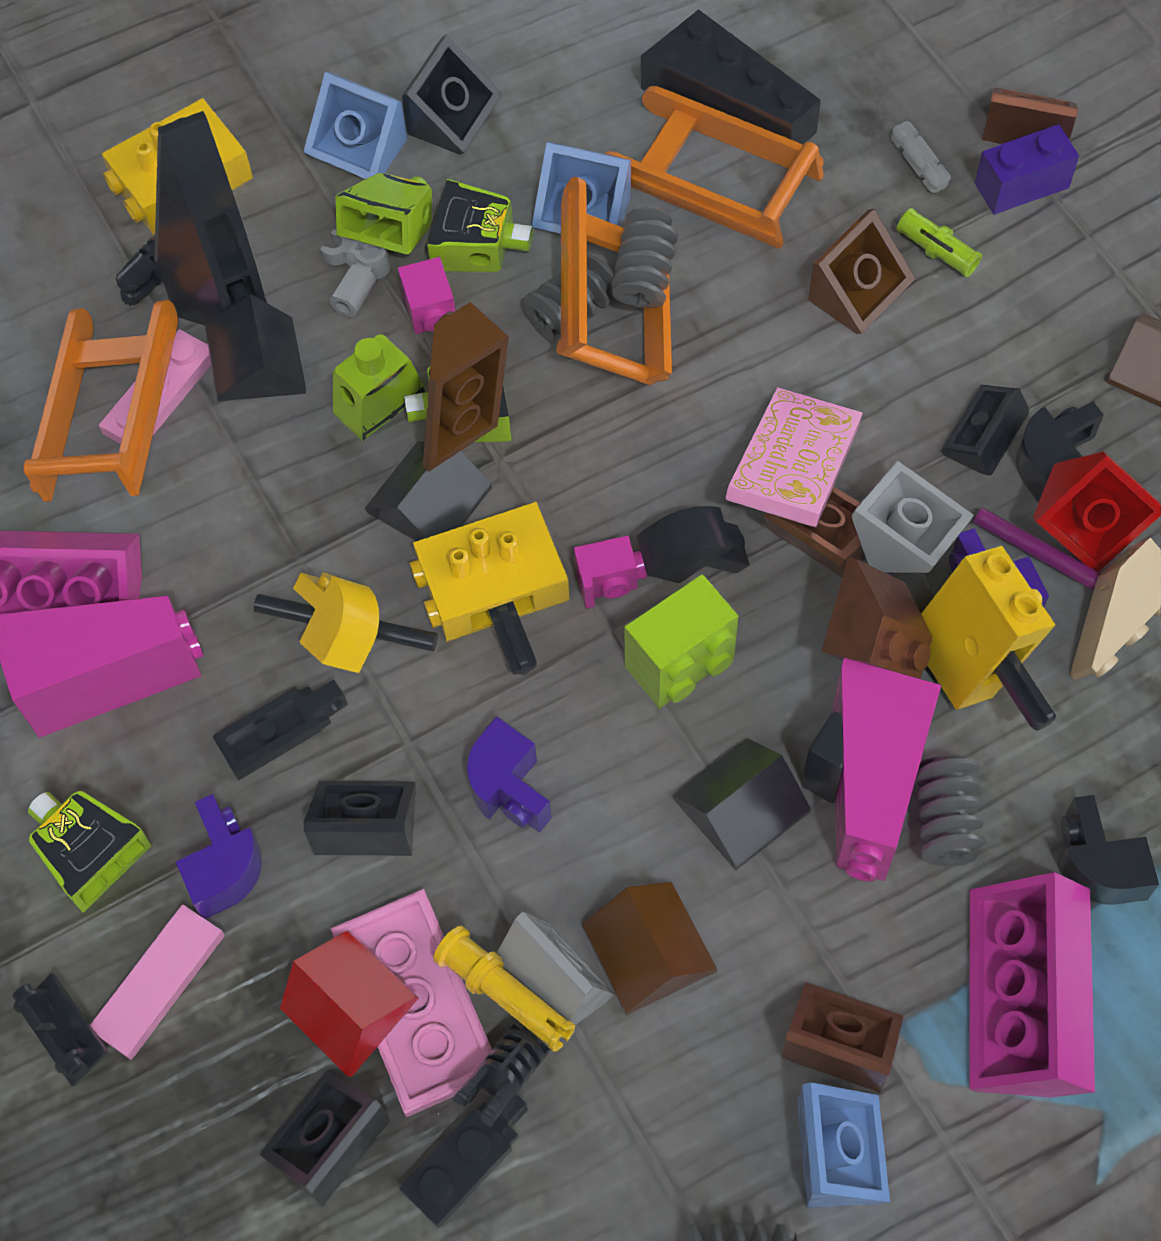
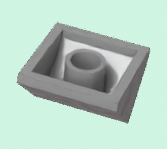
(907, 523)
(552, 969)

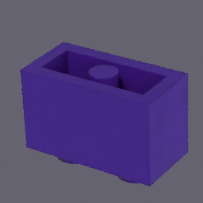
(1026, 169)

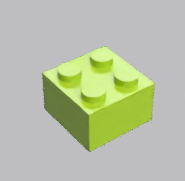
(681, 642)

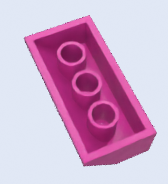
(67, 569)
(1031, 988)

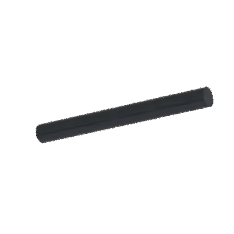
(386, 631)

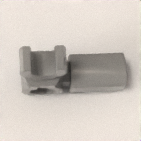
(365, 266)

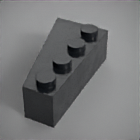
(724, 73)

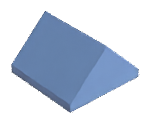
(355, 127)
(606, 185)
(841, 1147)

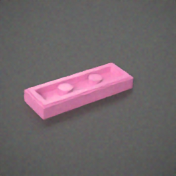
(156, 982)

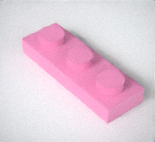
(186, 366)

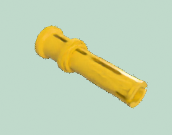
(486, 975)

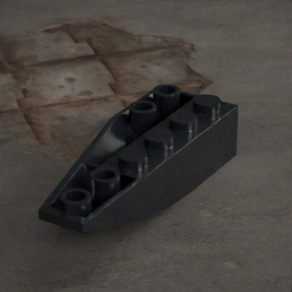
(198, 226)

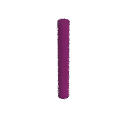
(1037, 548)

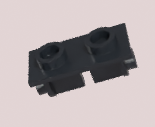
(60, 1028)

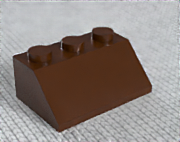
(463, 382)

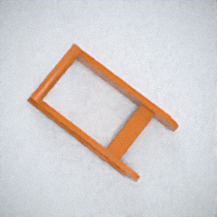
(688, 115)
(576, 230)
(74, 355)

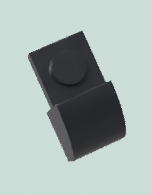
(1054, 441)
(690, 541)
(1111, 870)

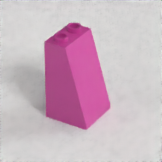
(94, 658)
(883, 743)

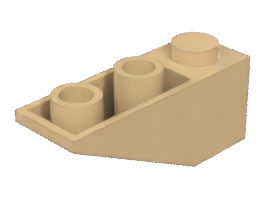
(1119, 608)

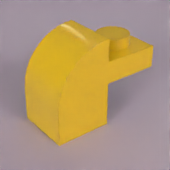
(342, 622)

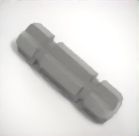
(920, 157)

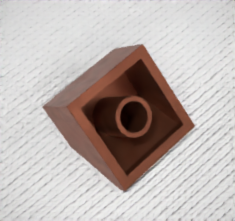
(877, 622)

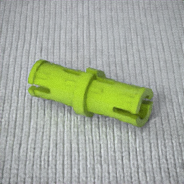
(916, 226)

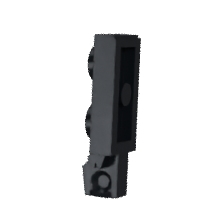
(278, 727)
(462, 1162)

